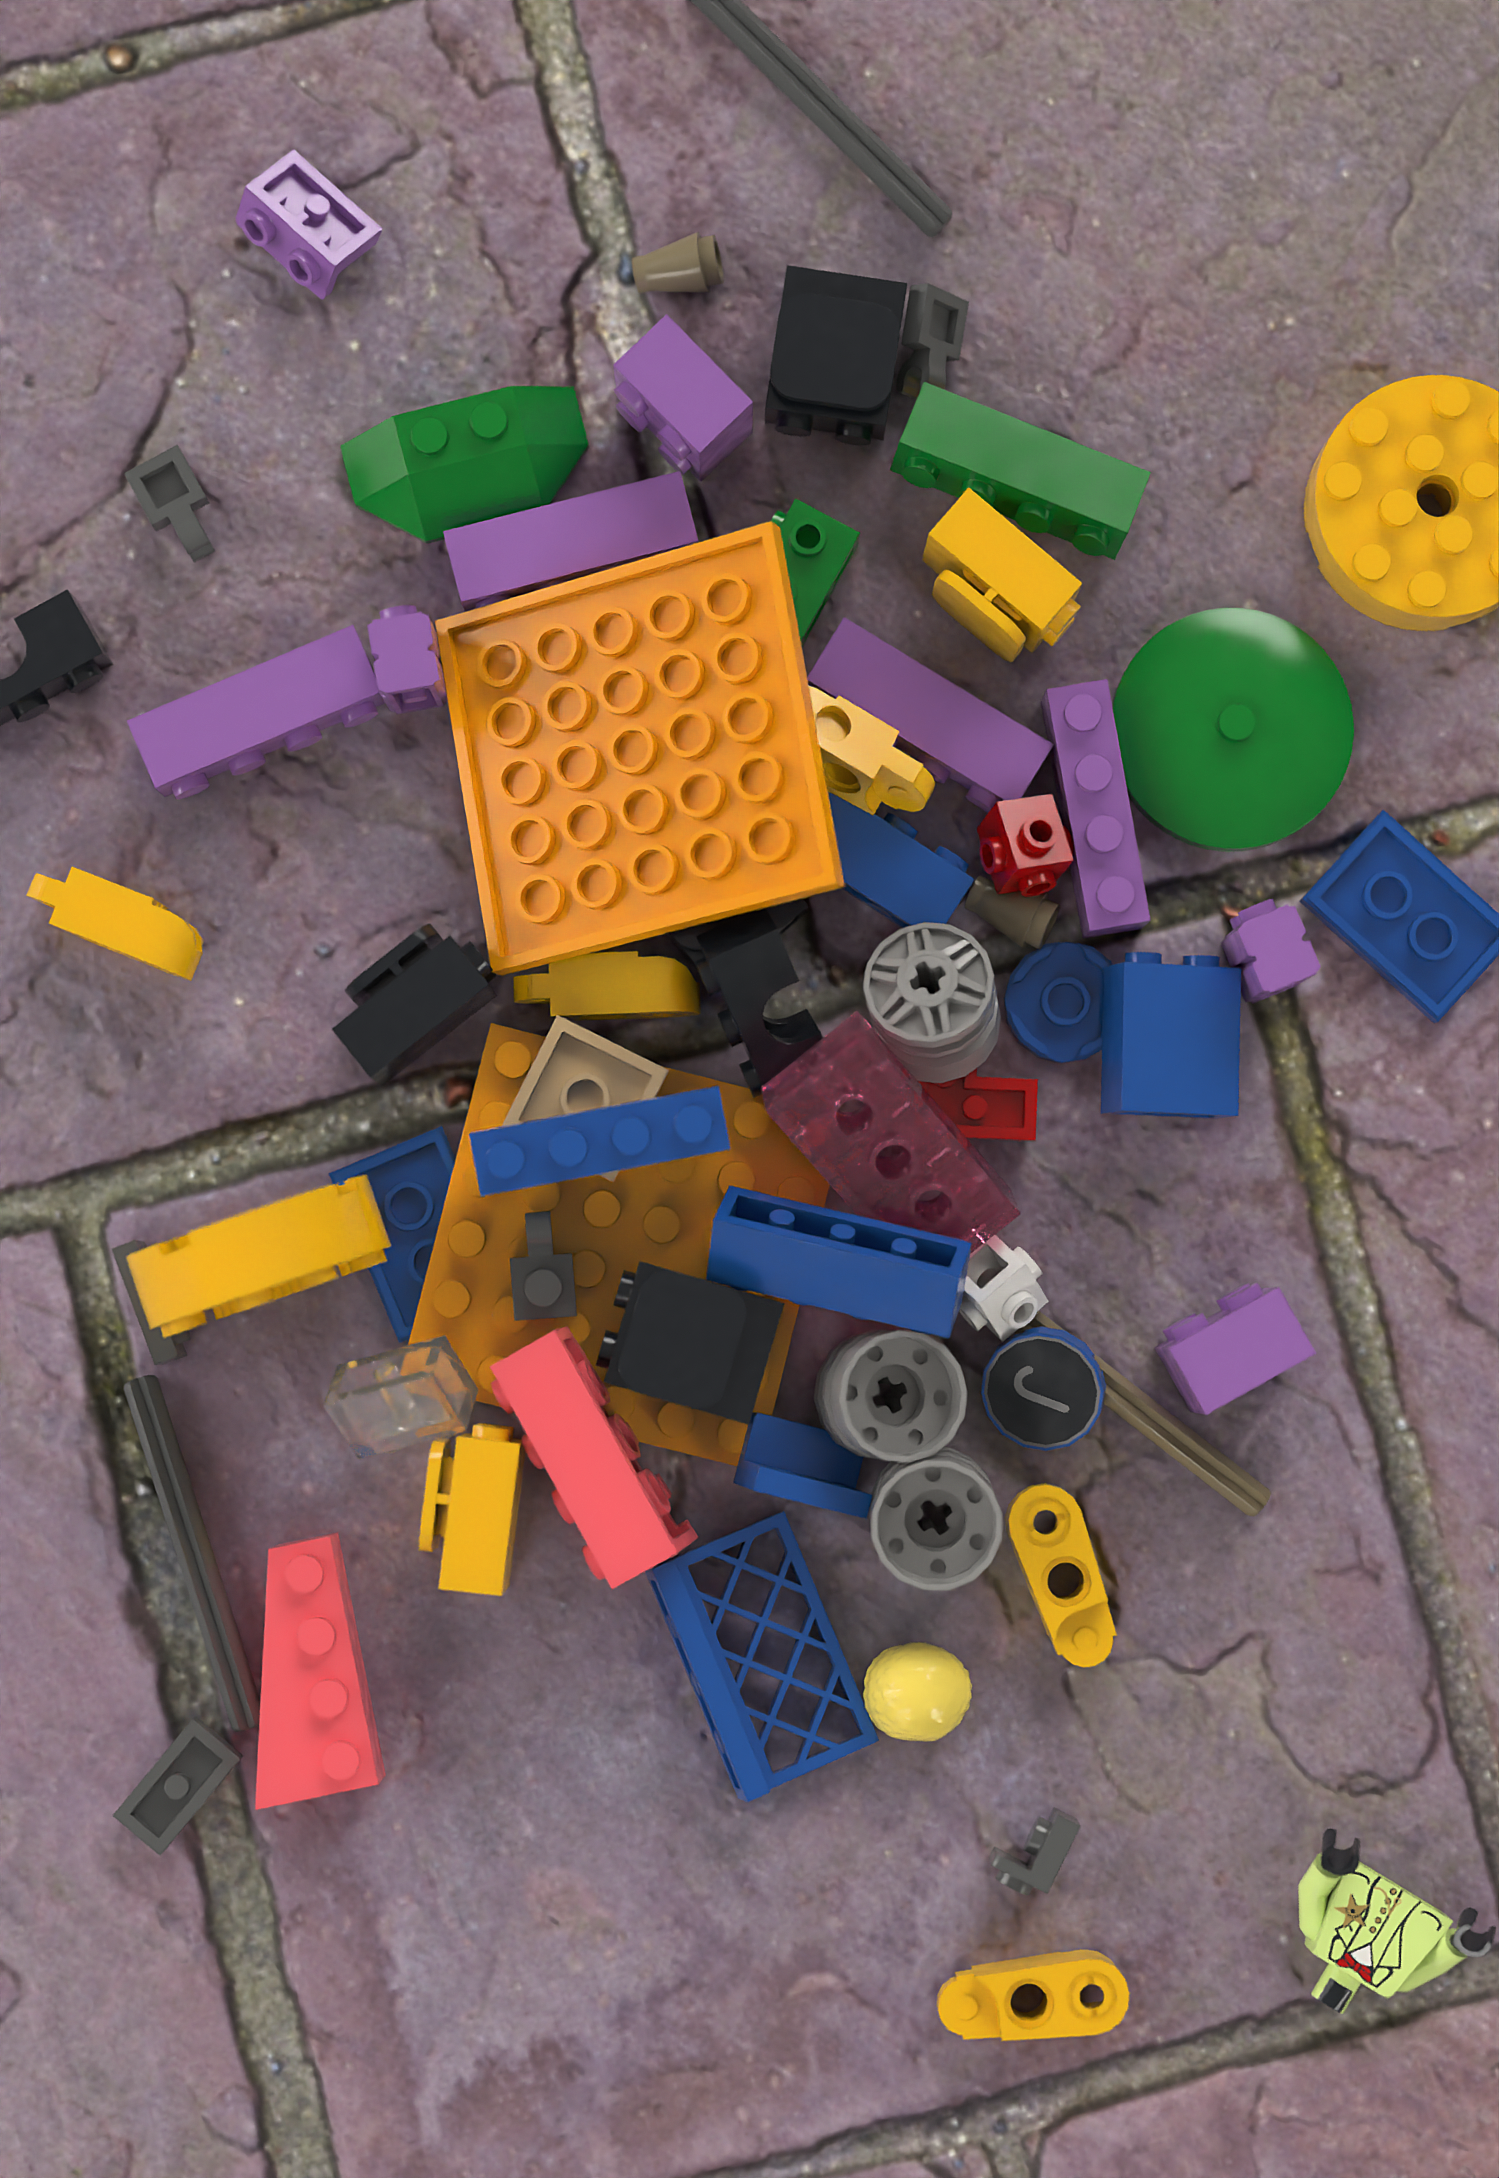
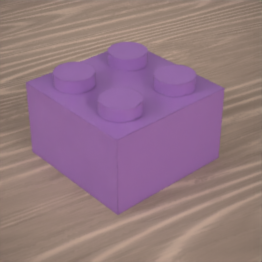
(682, 399)
(1234, 1348)

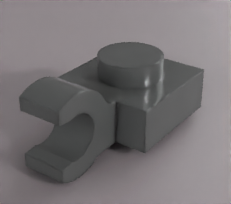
(935, 333)
(170, 496)
(542, 1280)

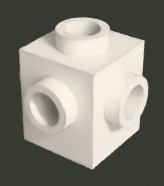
(1001, 1289)

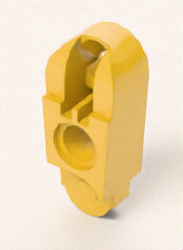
(861, 760)
(120, 921)
(612, 987)
(1077, 1622)
(980, 1998)

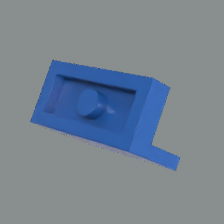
(800, 1466)

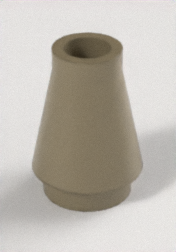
(682, 266)
(1018, 917)

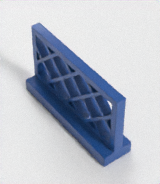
(711, 1675)

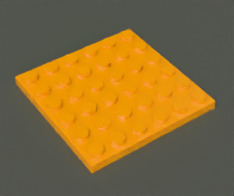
(638, 751)
(646, 1215)

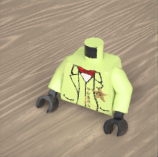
(1376, 1929)

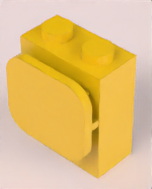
(998, 579)
(474, 1508)

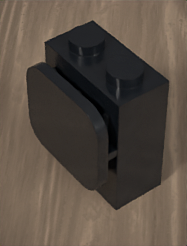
(834, 355)
(413, 1001)
(690, 1341)

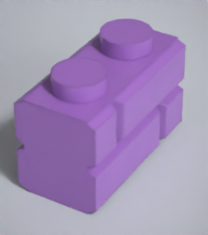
(407, 660)
(1269, 950)

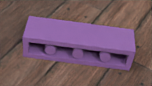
(569, 539)
(257, 713)
(936, 719)
(1095, 808)

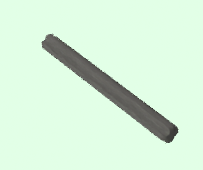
(829, 113)
(194, 1552)

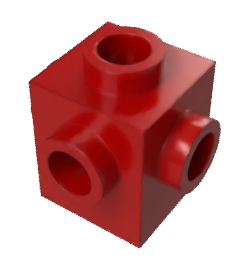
(1024, 845)

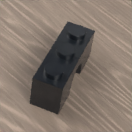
(59, 656)
(747, 967)

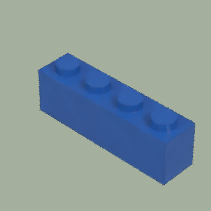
(893, 870)
(599, 1140)
(838, 1261)

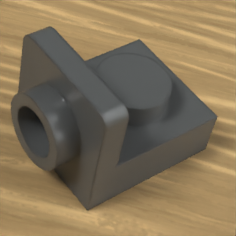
(1048, 1846)

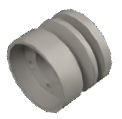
(941, 1032)
(919, 1411)
(922, 1551)

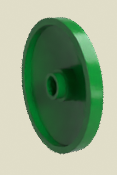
(1232, 729)

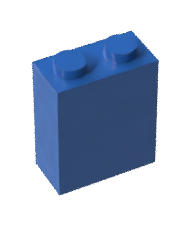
(1171, 1037)

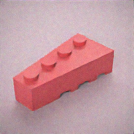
(589, 1458)
(314, 1687)

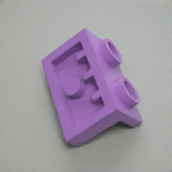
(305, 223)

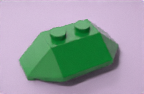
(467, 459)

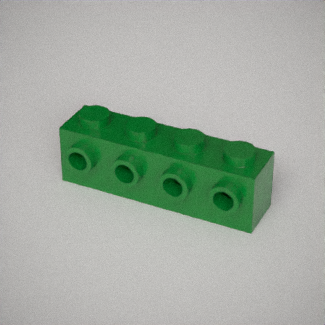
(1020, 471)
(816, 558)

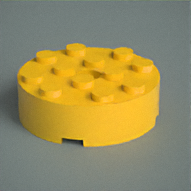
(1365, 512)
(260, 1256)

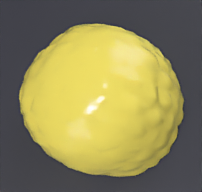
(916, 1692)

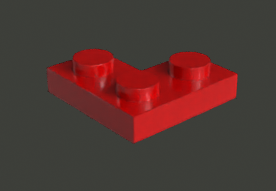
(989, 1106)

